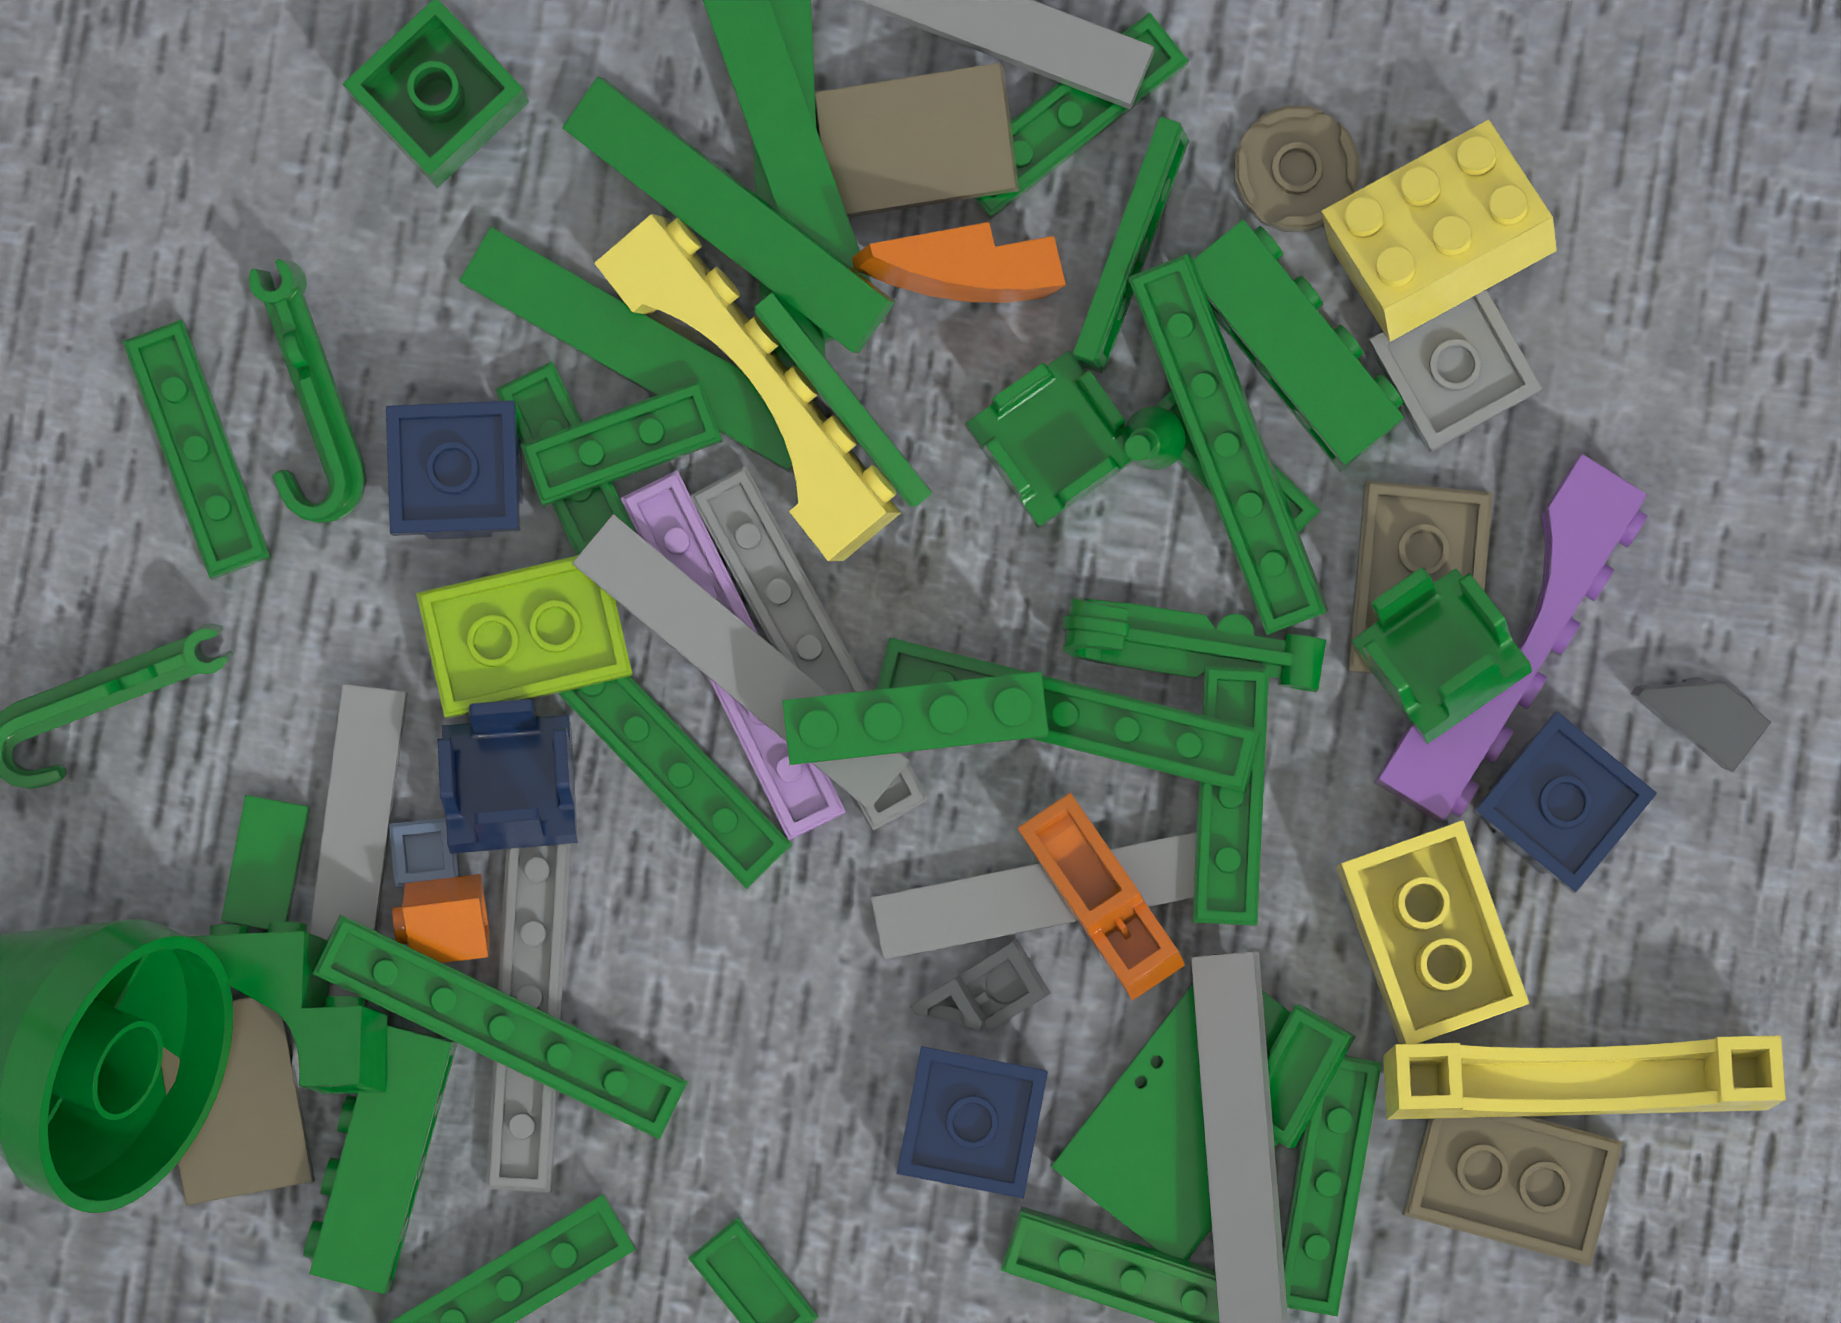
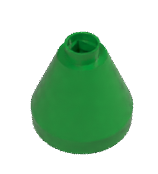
(86, 1051)

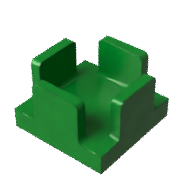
(1052, 437)
(1440, 650)

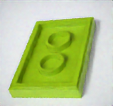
(521, 636)

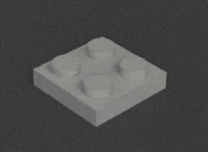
(1456, 370)

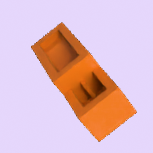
(965, 265)
(1101, 896)

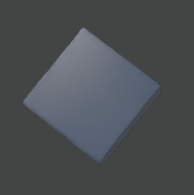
(421, 852)

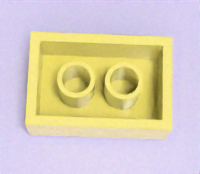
(1439, 230)
(1432, 934)

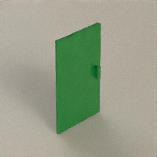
(1147, 1145)

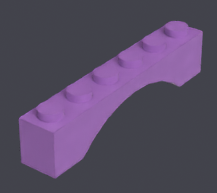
(1580, 531)

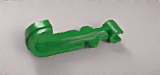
(316, 395)
(1185, 642)
(96, 693)

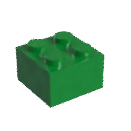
(436, 92)

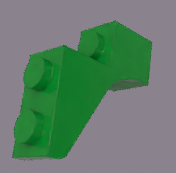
(335, 1036)

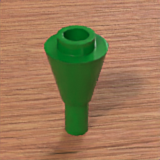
(1154, 438)

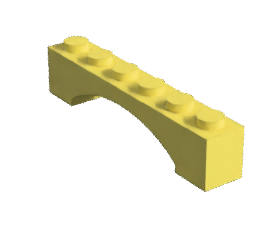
(837, 496)
(1630, 1079)

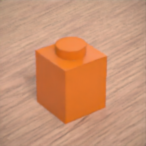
(444, 918)

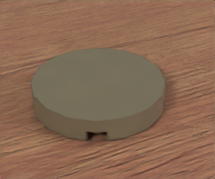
(1295, 167)

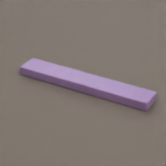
(671, 524)

